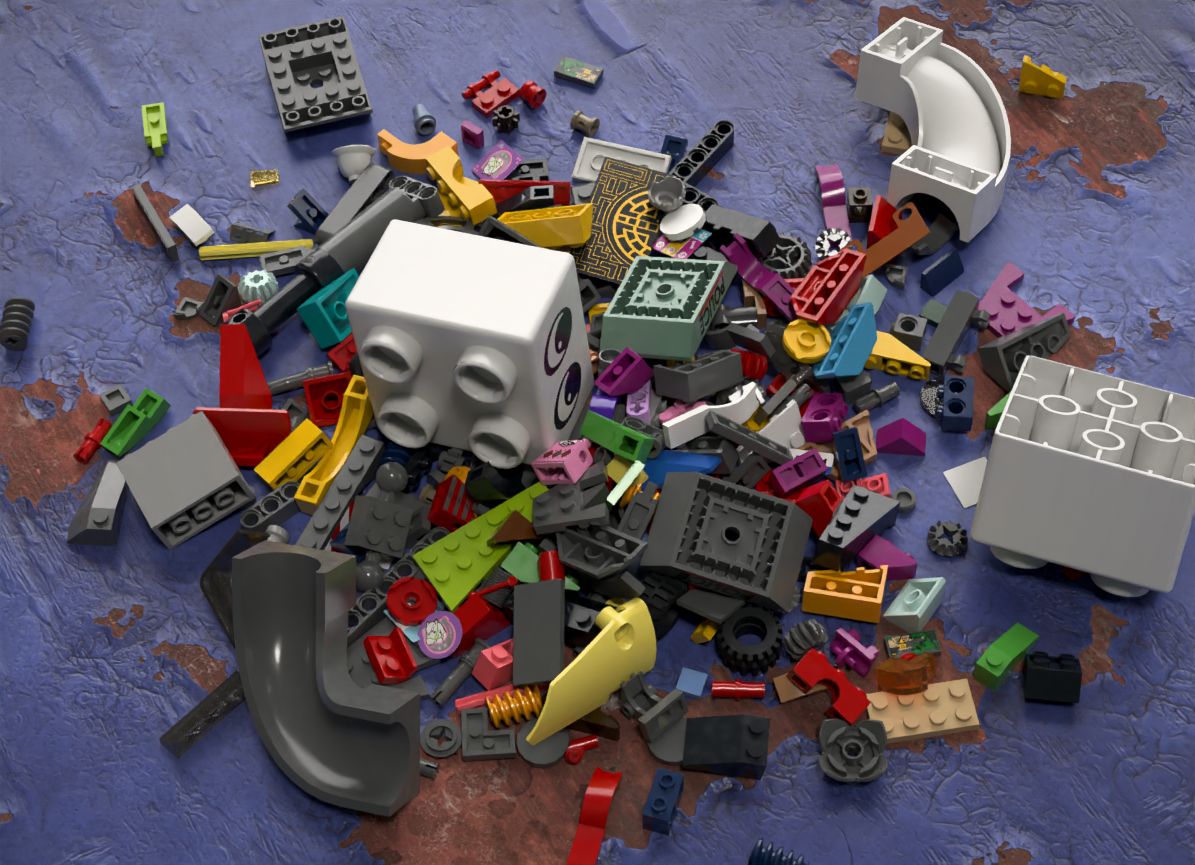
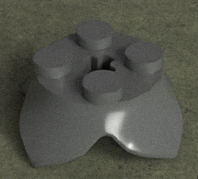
(865, 739)

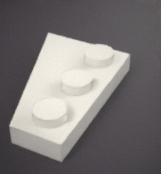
(782, 429)

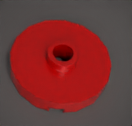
(413, 590)

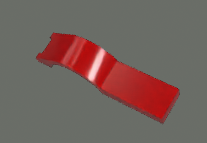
(594, 818)

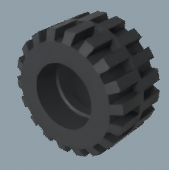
(661, 600)
(750, 657)

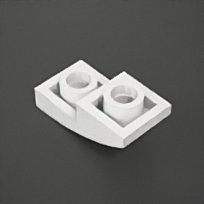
(191, 225)

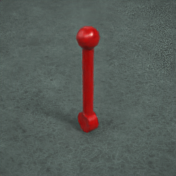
(512, 580)

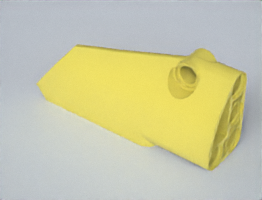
(618, 651)

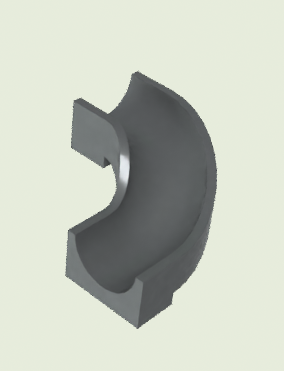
(292, 663)

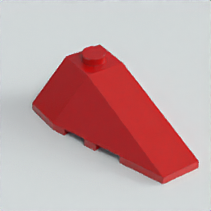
(241, 375)

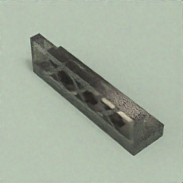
(204, 716)

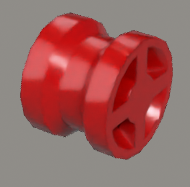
(532, 94)

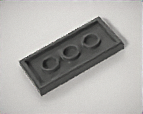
(538, 632)

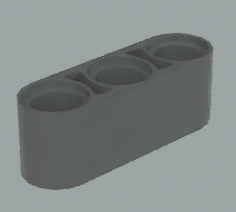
(277, 500)

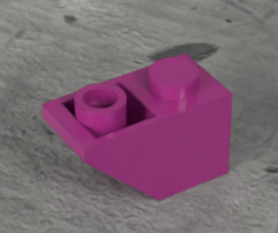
(883, 552)

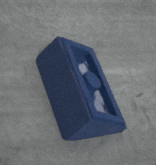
(941, 272)

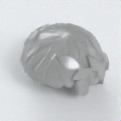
(667, 194)

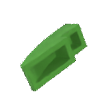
(135, 422)

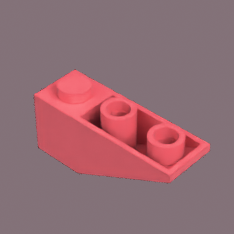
(495, 665)

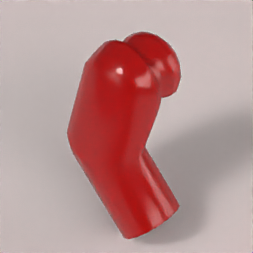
(578, 747)

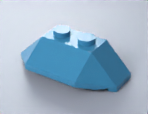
(850, 344)

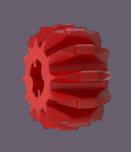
(753, 364)

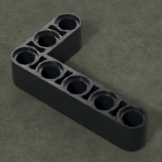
(701, 160)

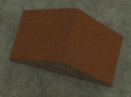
(514, 529)

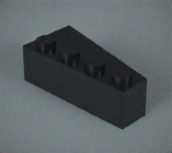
(854, 526)

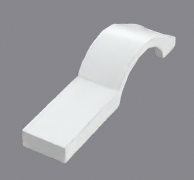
(694, 423)

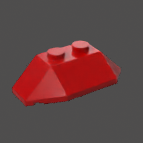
(829, 287)

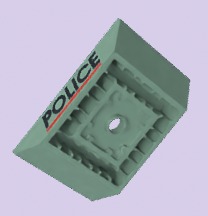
(665, 306)

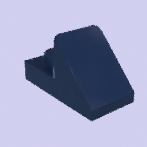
(308, 211)
(849, 454)

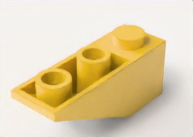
(897, 358)

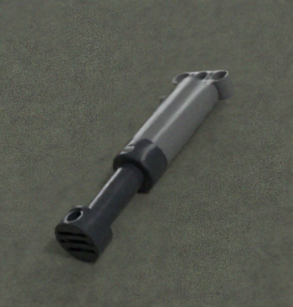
(344, 250)

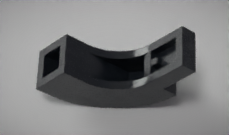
(494, 487)

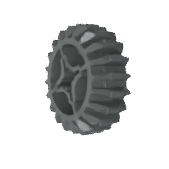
(785, 254)

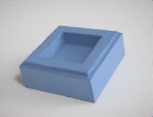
(692, 683)

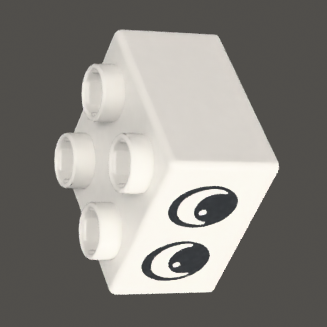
(471, 342)

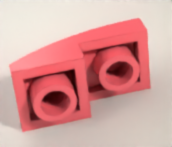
(877, 484)

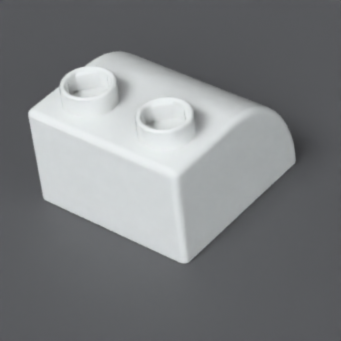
(1090, 478)

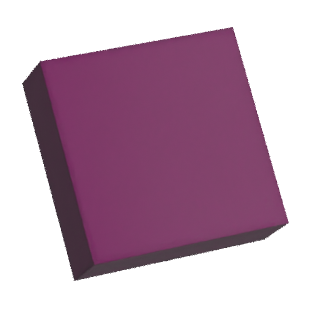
(472, 134)

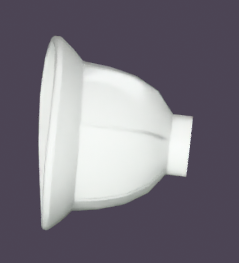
(353, 160)

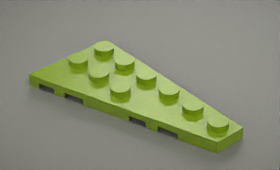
(463, 558)

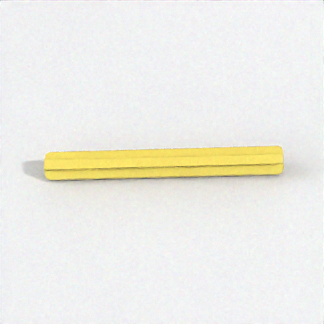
(250, 249)

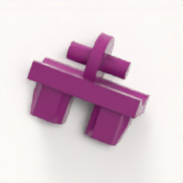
(851, 652)

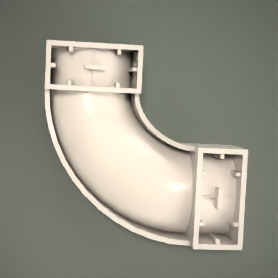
(952, 119)

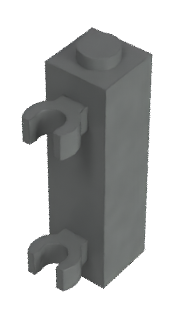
(951, 332)

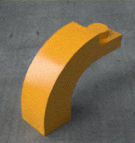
(410, 157)

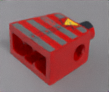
(452, 505)

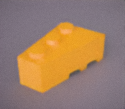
(846, 594)

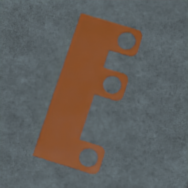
(907, 234)

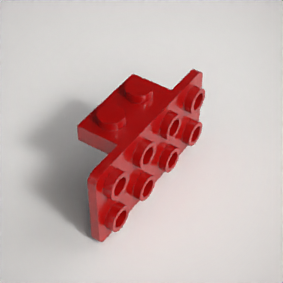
(249, 432)

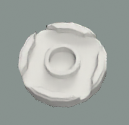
(682, 221)

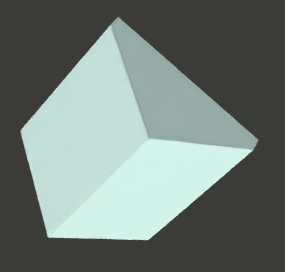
(916, 603)

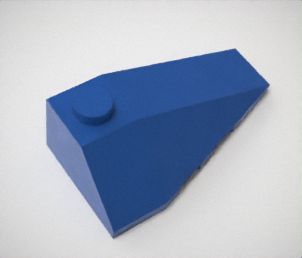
(677, 462)

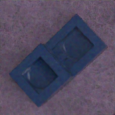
(675, 148)

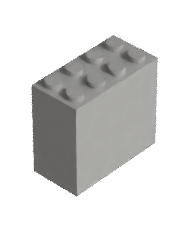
(185, 480)

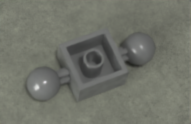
(379, 526)

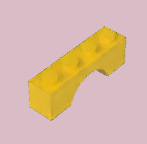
(472, 201)

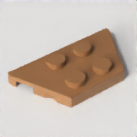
(866, 436)

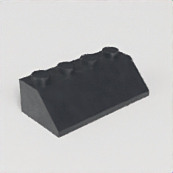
(579, 617)

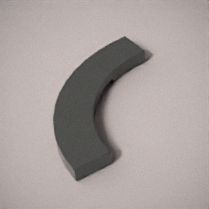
(617, 586)

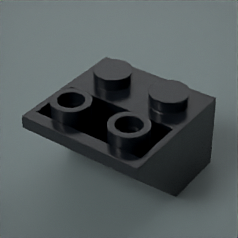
(1052, 677)

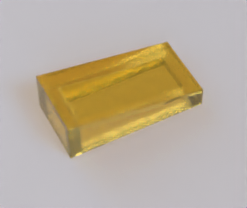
(263, 177)

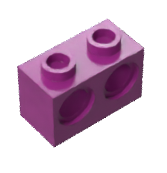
(824, 416)
(798, 473)

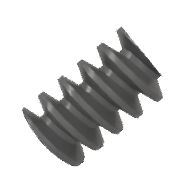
(16, 323)

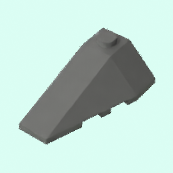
(1006, 354)
(102, 510)

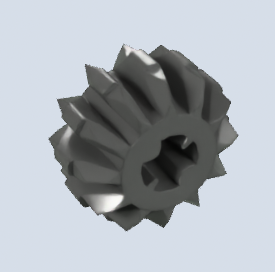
(805, 637)

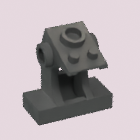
(639, 697)

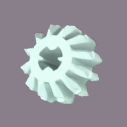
(257, 286)

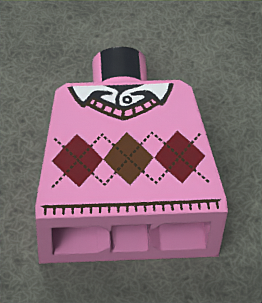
(564, 462)

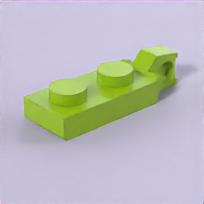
(155, 126)

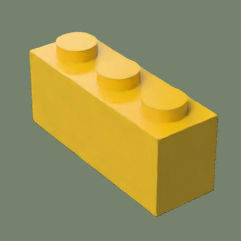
(294, 455)

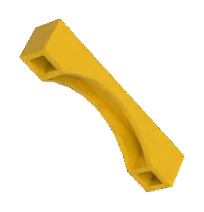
(352, 423)

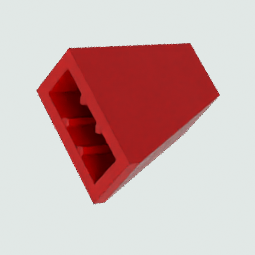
(478, 620)

